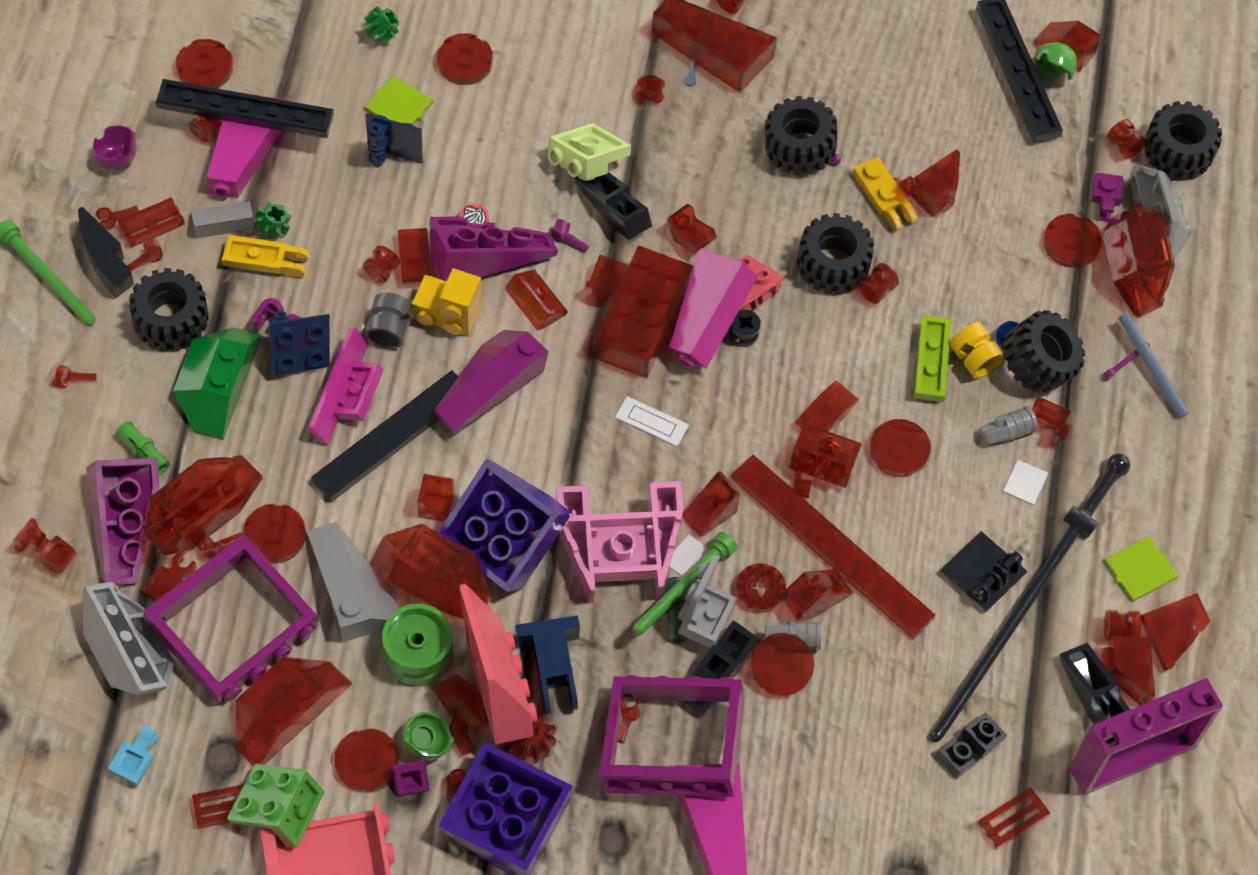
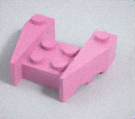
(622, 543)

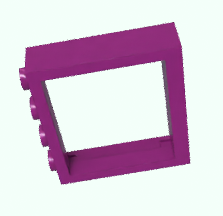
(201, 580)
(1145, 736)
(673, 779)

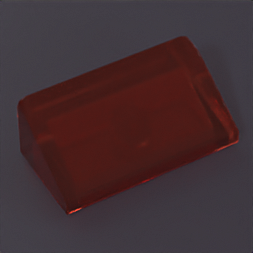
(535, 299)

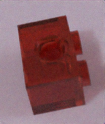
(825, 455)

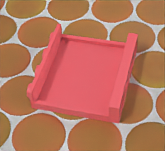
(334, 847)

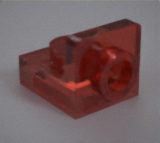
(1052, 417)

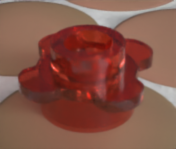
(653, 83)

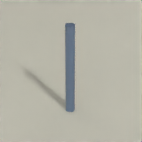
(1153, 365)

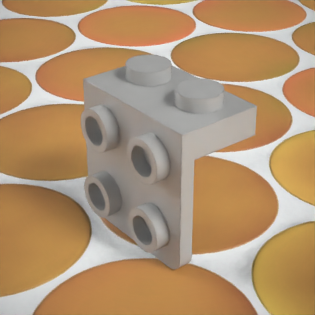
(707, 608)

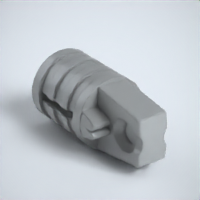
(1010, 426)
(807, 631)

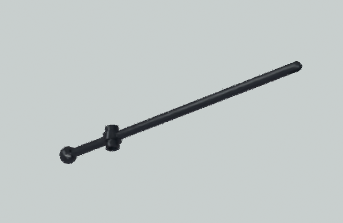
(1080, 522)

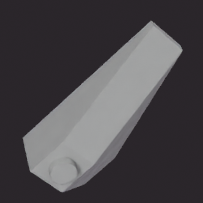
(353, 587)

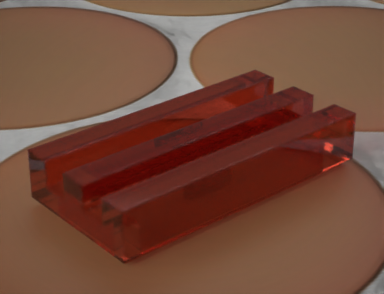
(149, 218)
(218, 819)
(992, 832)

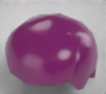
(115, 148)

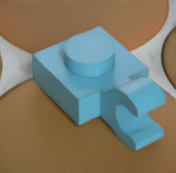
(133, 759)

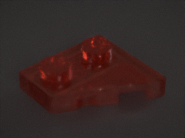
(1175, 628)

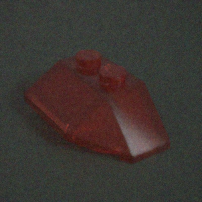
(1139, 257)
(199, 502)
(430, 567)
(284, 705)

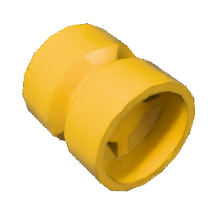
(978, 351)

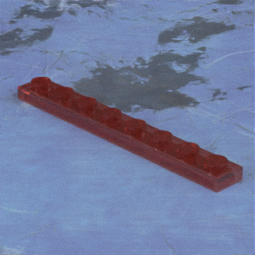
(833, 546)

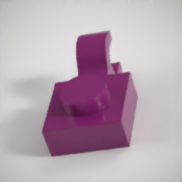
(1107, 191)

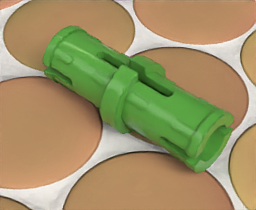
(141, 446)

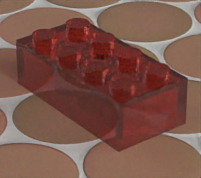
(642, 312)

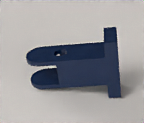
(551, 654)

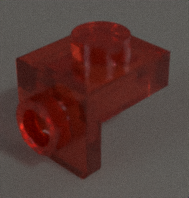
(689, 230)
(606, 277)

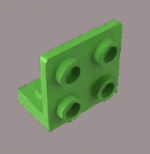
(278, 801)

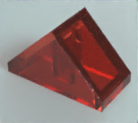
(713, 505)

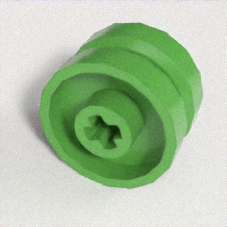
(417, 644)

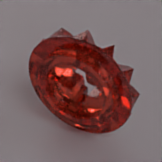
(770, 578)

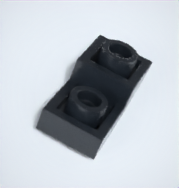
(971, 745)

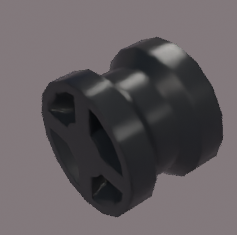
(746, 335)

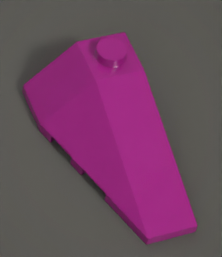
(484, 248)
(491, 376)
(119, 508)

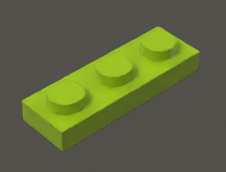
(932, 358)

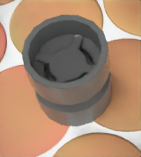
(389, 320)

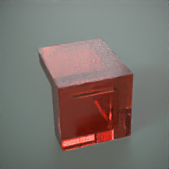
(436, 497)

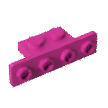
(347, 388)

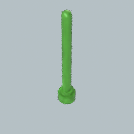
(11, 237)
(721, 545)

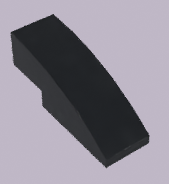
(616, 205)
(105, 254)
(725, 659)
(1093, 684)

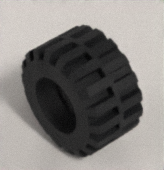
(797, 117)
(1187, 122)
(838, 234)
(165, 289)
(1043, 351)

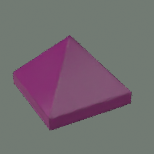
(410, 778)

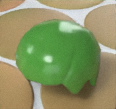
(1057, 59)
(427, 736)

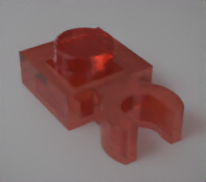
(166, 579)

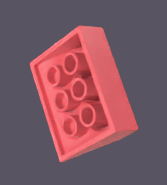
(497, 671)

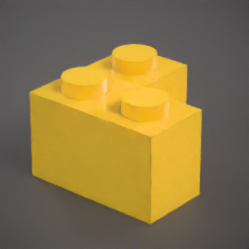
(449, 303)

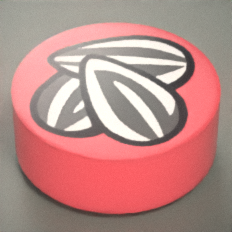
(475, 213)

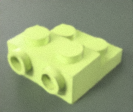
(586, 151)

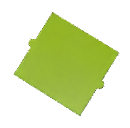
(399, 102)
(1141, 568)

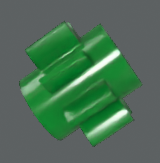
(381, 24)
(272, 221)

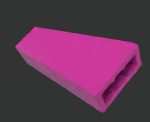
(237, 156)
(710, 306)
(718, 828)

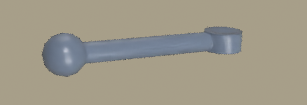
(691, 80)

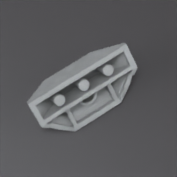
(1156, 191)
(123, 642)

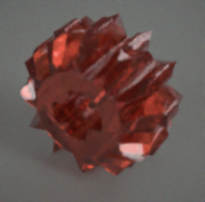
(536, 744)

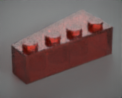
(714, 41)

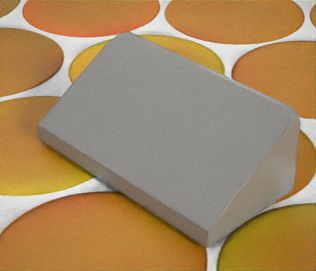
(223, 219)

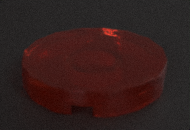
(464, 59)
(205, 63)
(1072, 240)
(900, 447)
(276, 532)
(782, 663)
(366, 760)

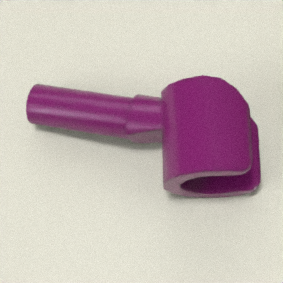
(561, 234)

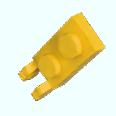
(883, 192)
(264, 256)

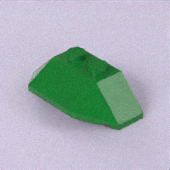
(215, 378)

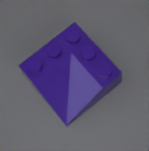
(505, 524)
(506, 810)

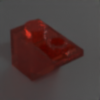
(815, 593)

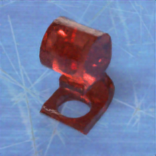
(54, 553)

